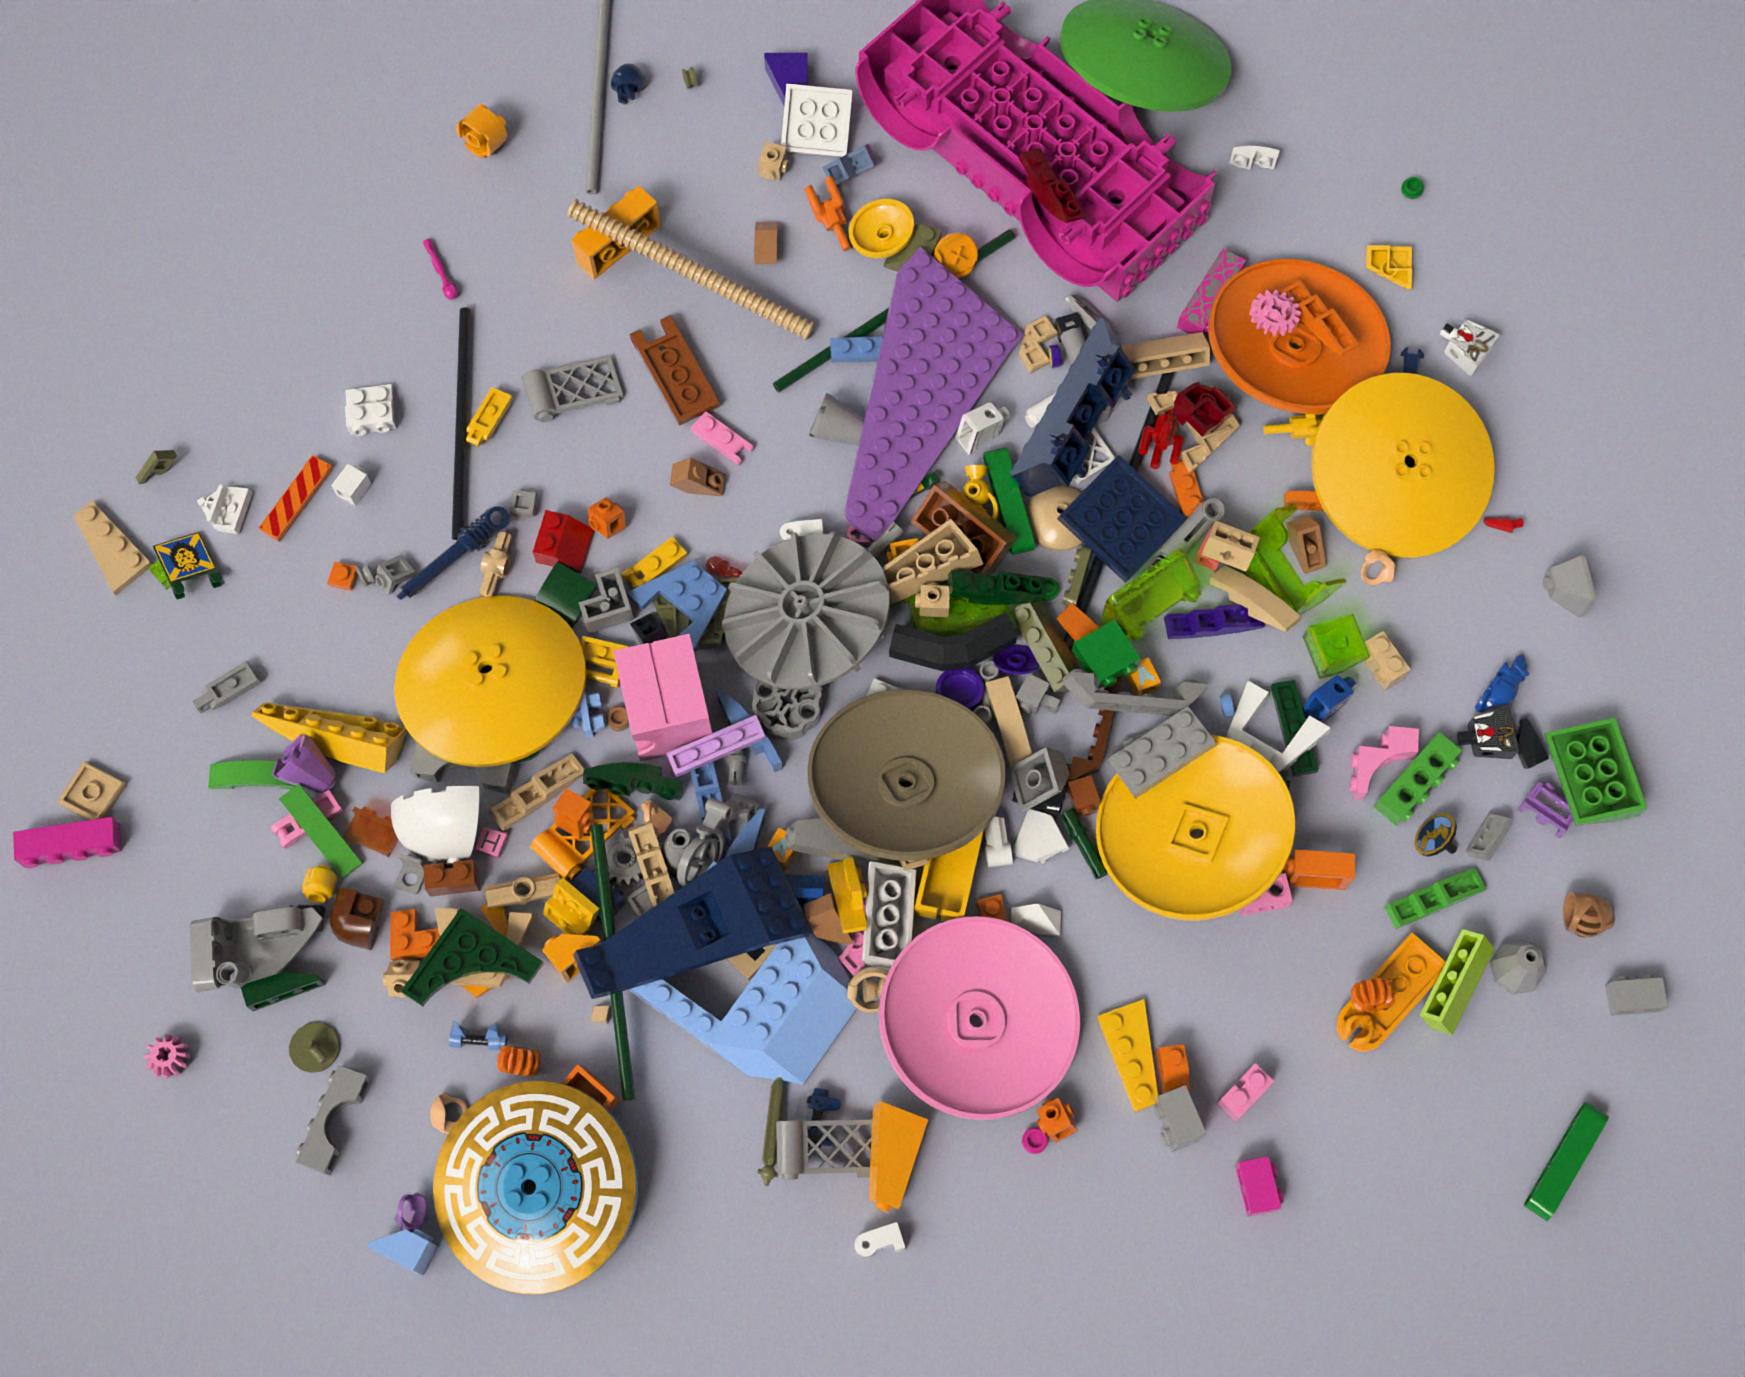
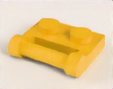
(601, 654)

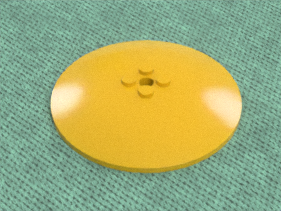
(499, 713)
(1244, 843)

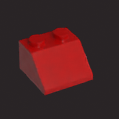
(562, 541)

